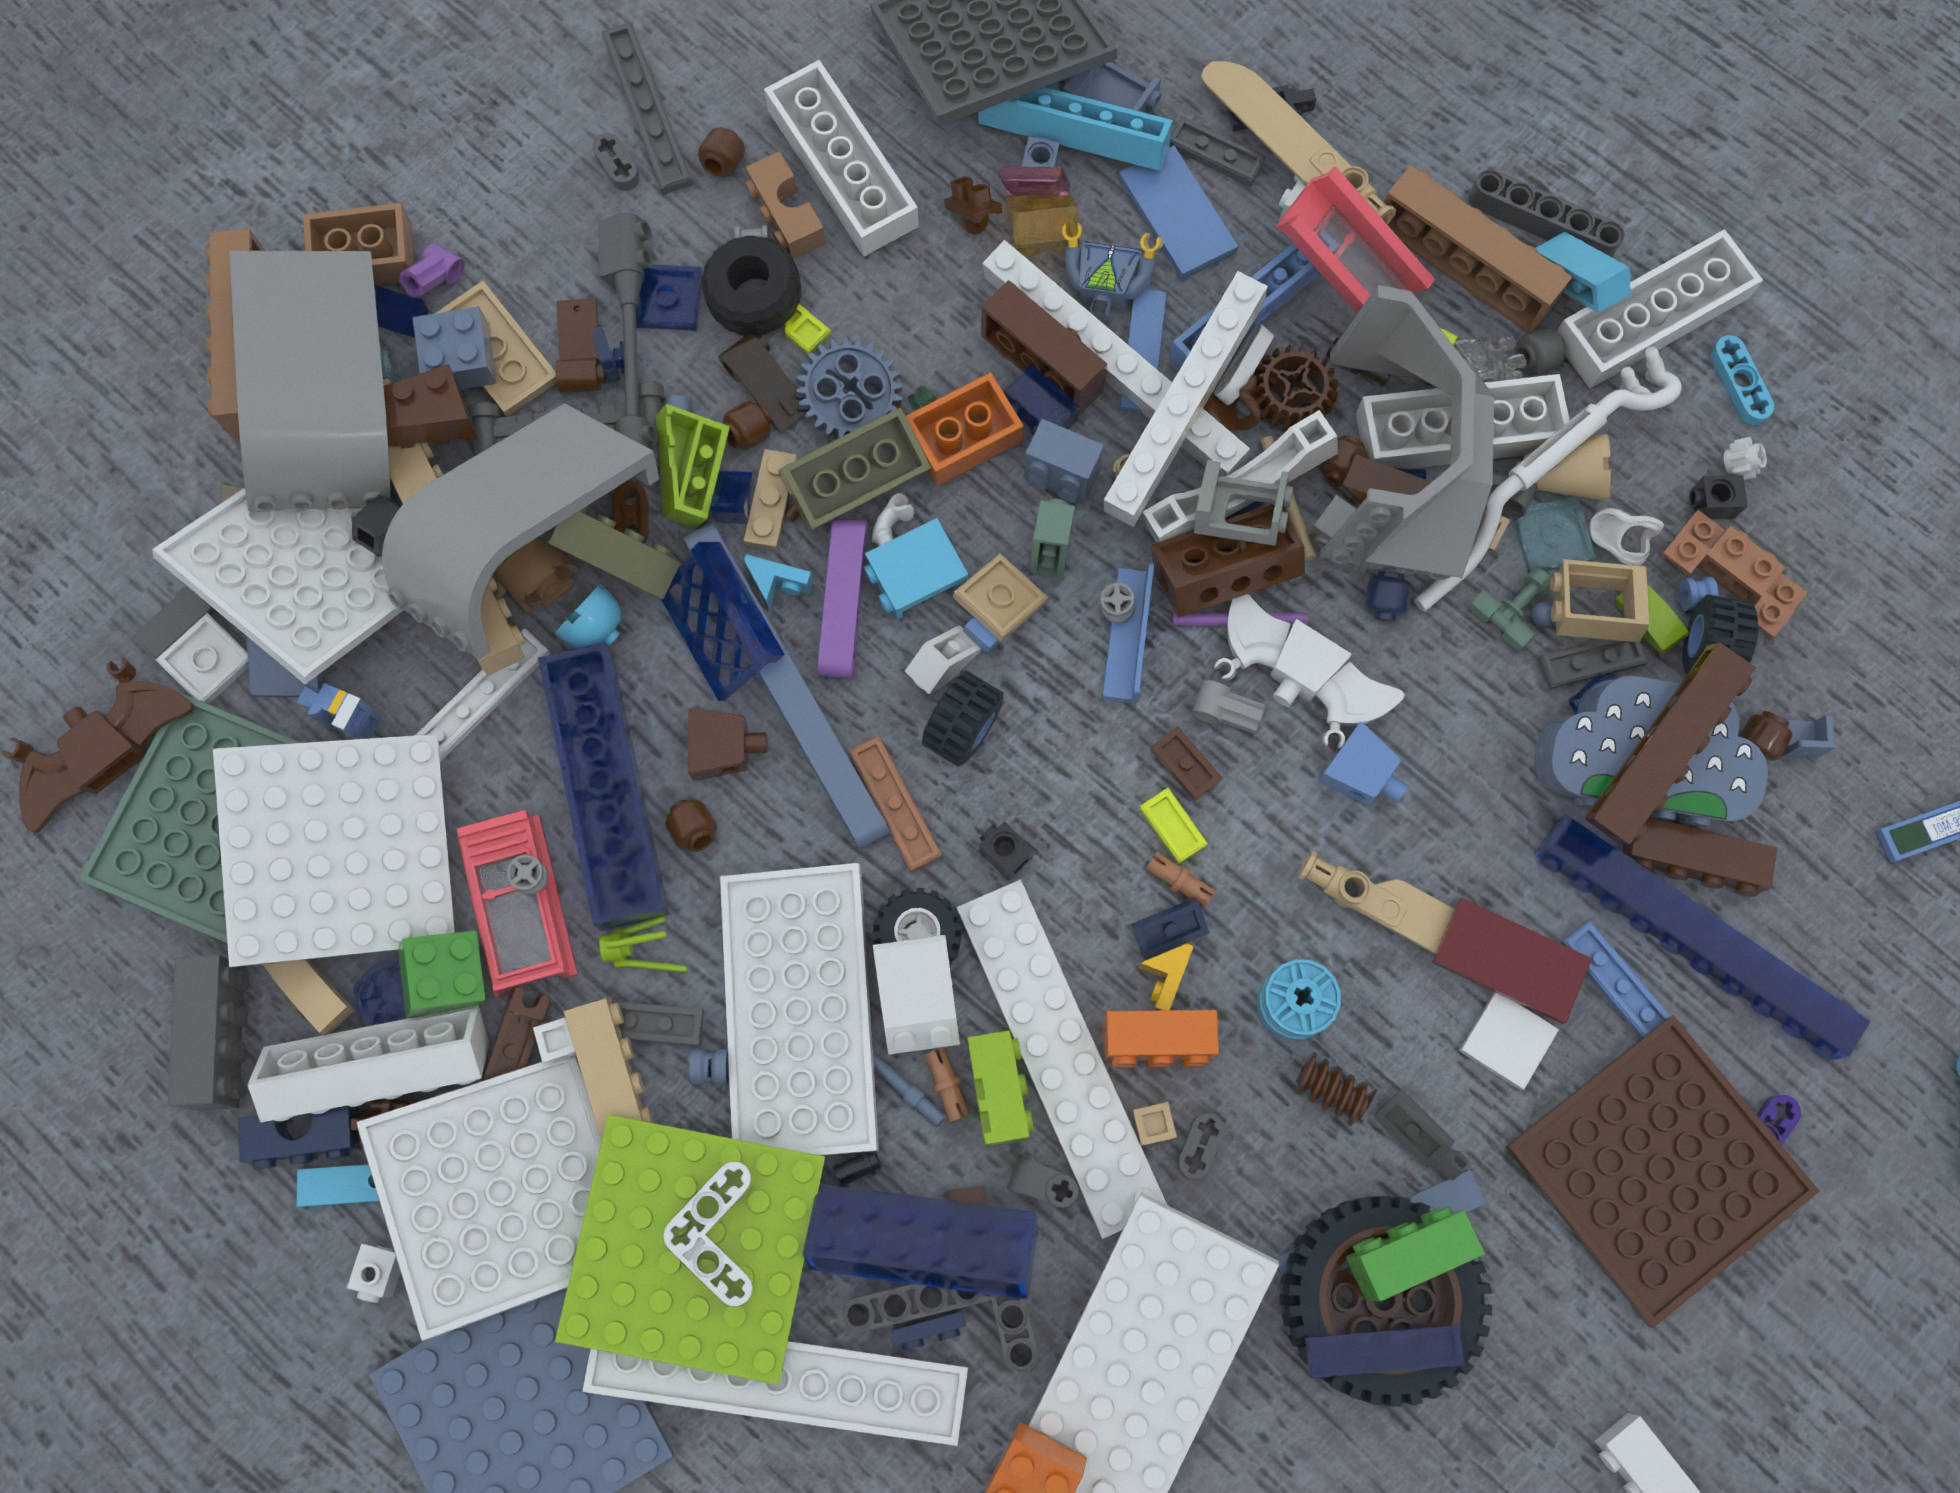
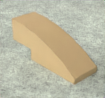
(311, 993)

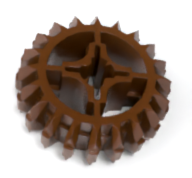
(1274, 374)

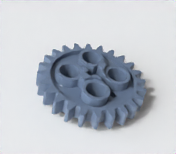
(869, 370)

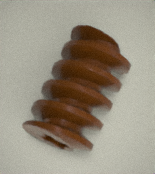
(1333, 1089)

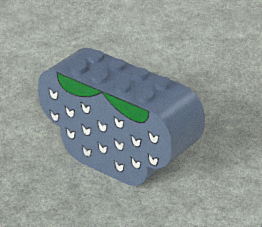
(1585, 751)

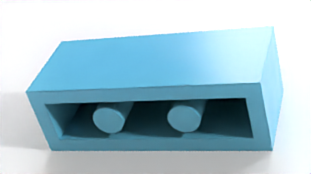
(1596, 277)

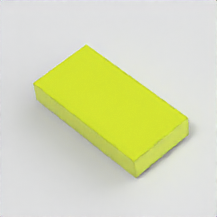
(1173, 826)

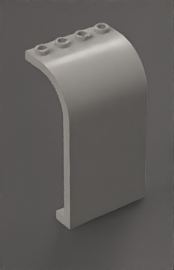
(308, 380)
(484, 510)

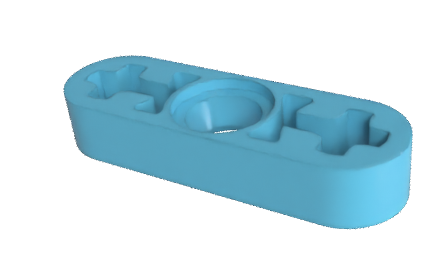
(1737, 393)

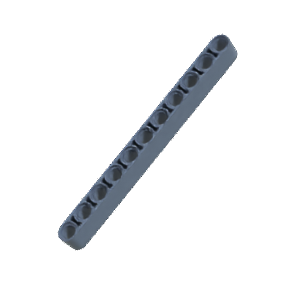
(811, 728)

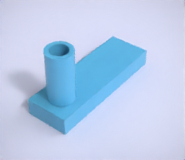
(335, 1186)

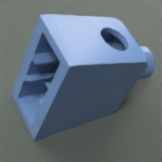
(1364, 768)

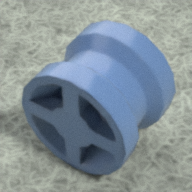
(1693, 591)

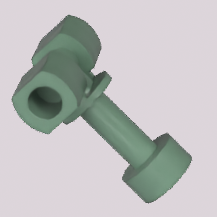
(1508, 613)

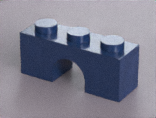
(270, 1141)

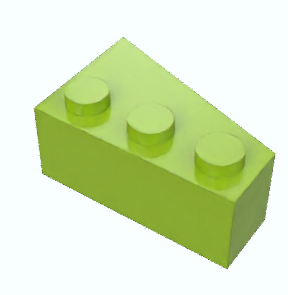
(689, 463)
(999, 1088)

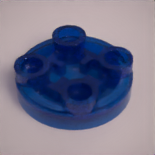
(380, 994)

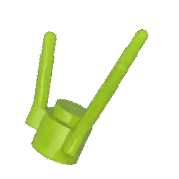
(619, 945)

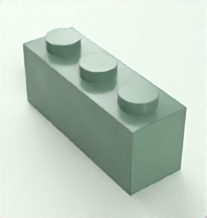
(1051, 538)

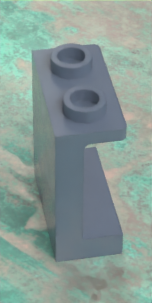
(1116, 87)

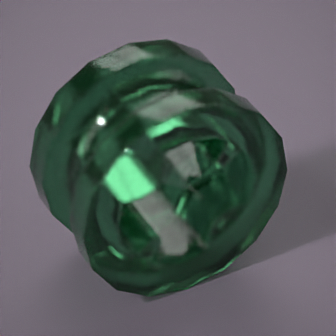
(922, 398)

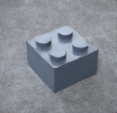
(457, 340)
(1062, 462)

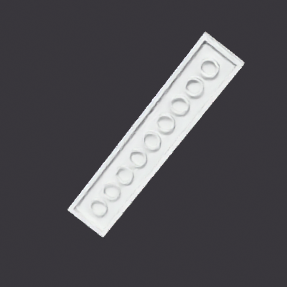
(1060, 1055)
(815, 1389)

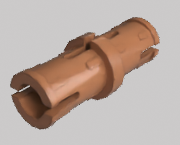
(1180, 879)
(947, 1085)

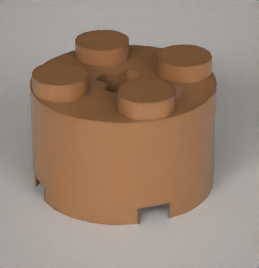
(536, 574)

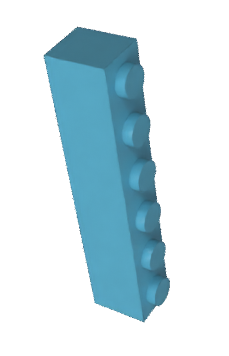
(1085, 125)

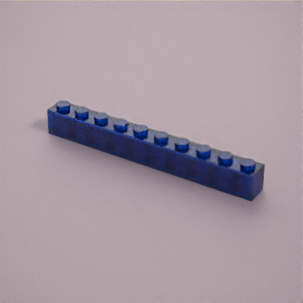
(1702, 939)

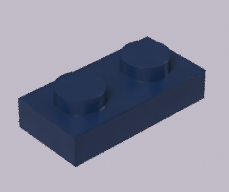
(1170, 928)
(912, 1335)

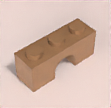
(795, 227)

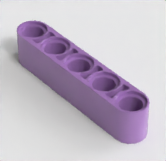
(842, 598)

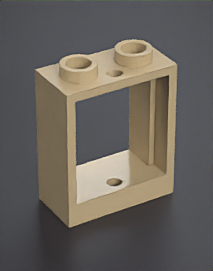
(1598, 575)

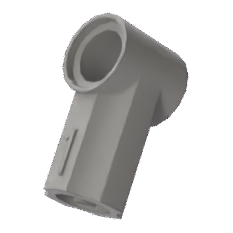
(1218, 705)

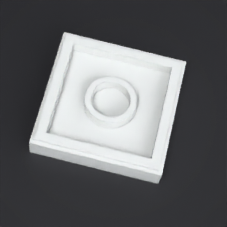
(205, 659)
(1509, 1040)

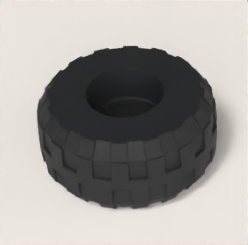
(745, 260)

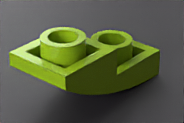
(1664, 627)

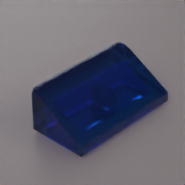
(397, 310)

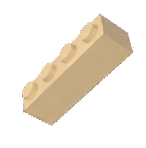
(606, 1063)

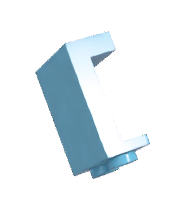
(914, 568)

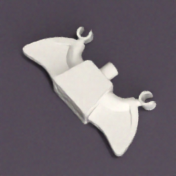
(1305, 667)

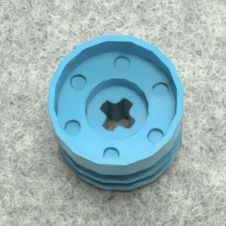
(1278, 998)

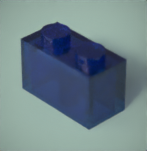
(1038, 398)

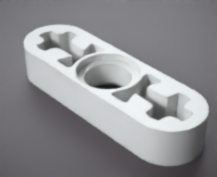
(1243, 364)

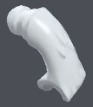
(896, 510)

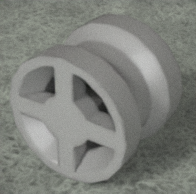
(1117, 595)
(522, 869)

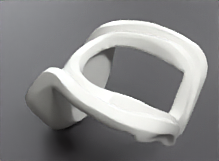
(1610, 525)

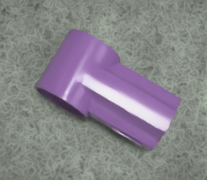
(435, 266)

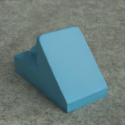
(770, 575)

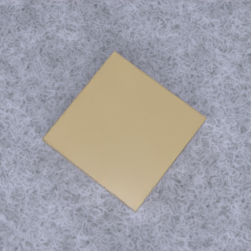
(1000, 597)

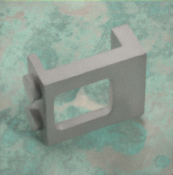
(1214, 501)

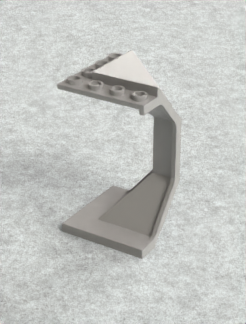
(1439, 525)

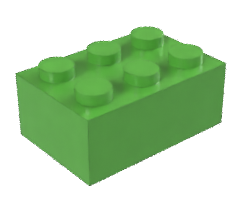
(1414, 1253)

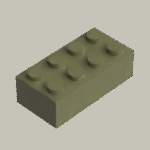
(854, 469)

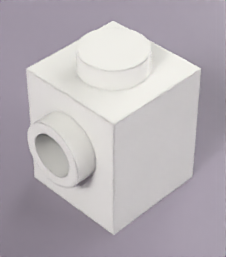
(374, 1273)

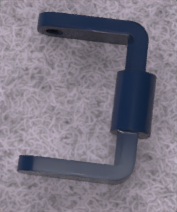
(605, 355)

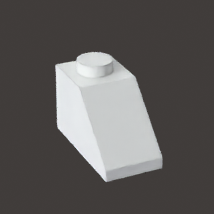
(942, 659)

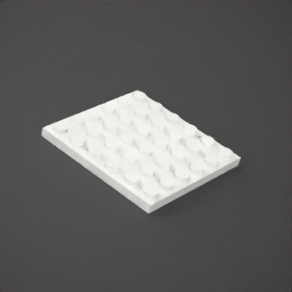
(284, 579)
(331, 847)
(485, 1191)

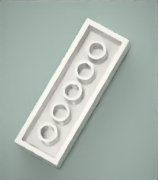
(841, 158)
(1660, 308)
(1415, 426)
(369, 1064)

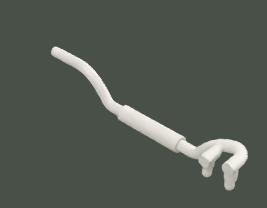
(1554, 450)

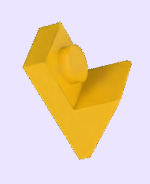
(1171, 968)

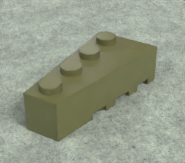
(614, 551)

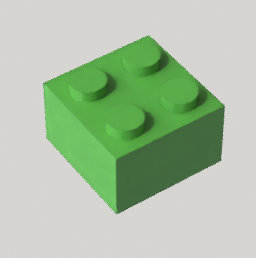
(440, 973)

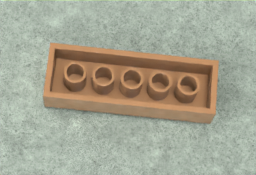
(1474, 250)
(220, 345)

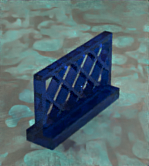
(734, 605)

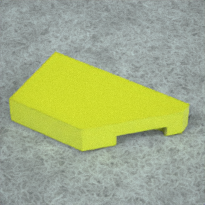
(806, 330)

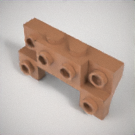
(1737, 567)

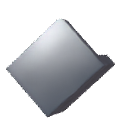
(1811, 738)

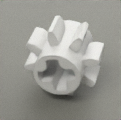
(1745, 458)

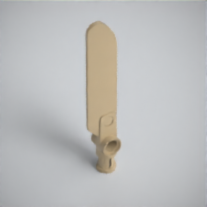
(1284, 129)
(1389, 903)

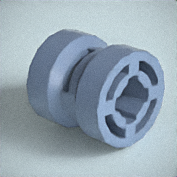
(704, 1070)

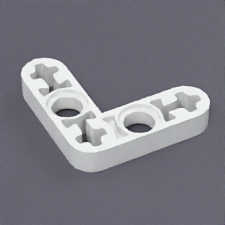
(701, 1242)

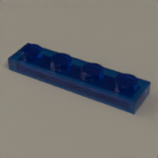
(1384, 1351)

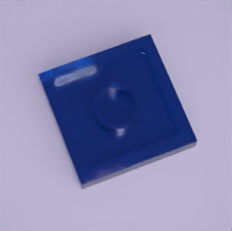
(670, 298)

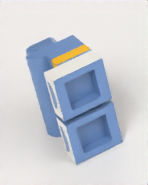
(340, 711)

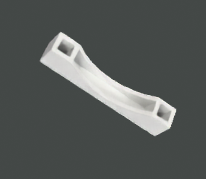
(1295, 452)

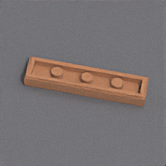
(895, 804)

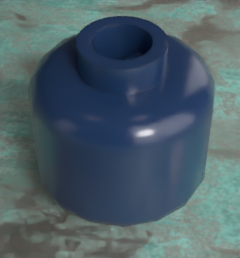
(1388, 595)

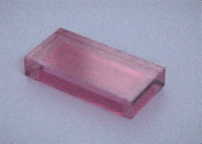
(1035, 180)

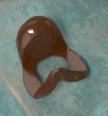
(1227, 414)

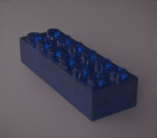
(922, 1241)

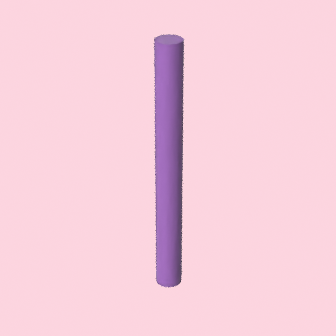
(1220, 618)

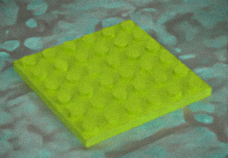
(641, 1299)

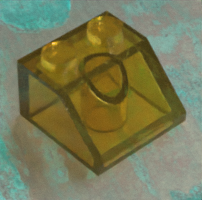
(1039, 220)

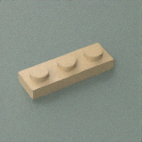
(769, 502)

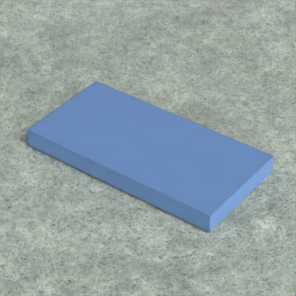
(1179, 213)

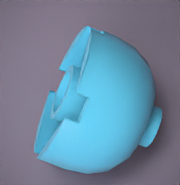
(592, 621)

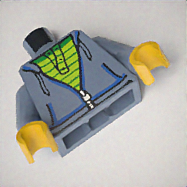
(1108, 272)

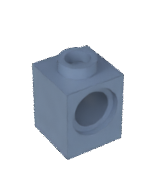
(1041, 149)

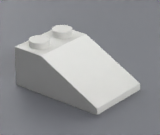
(916, 994)

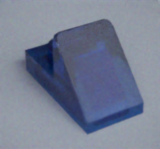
(731, 497)

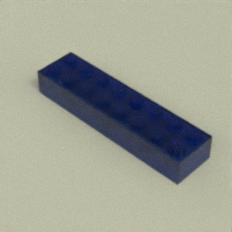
(603, 787)

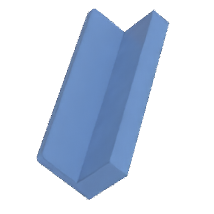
(1128, 640)

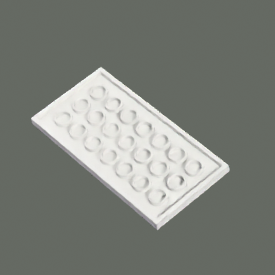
(799, 1010)
(1152, 1348)

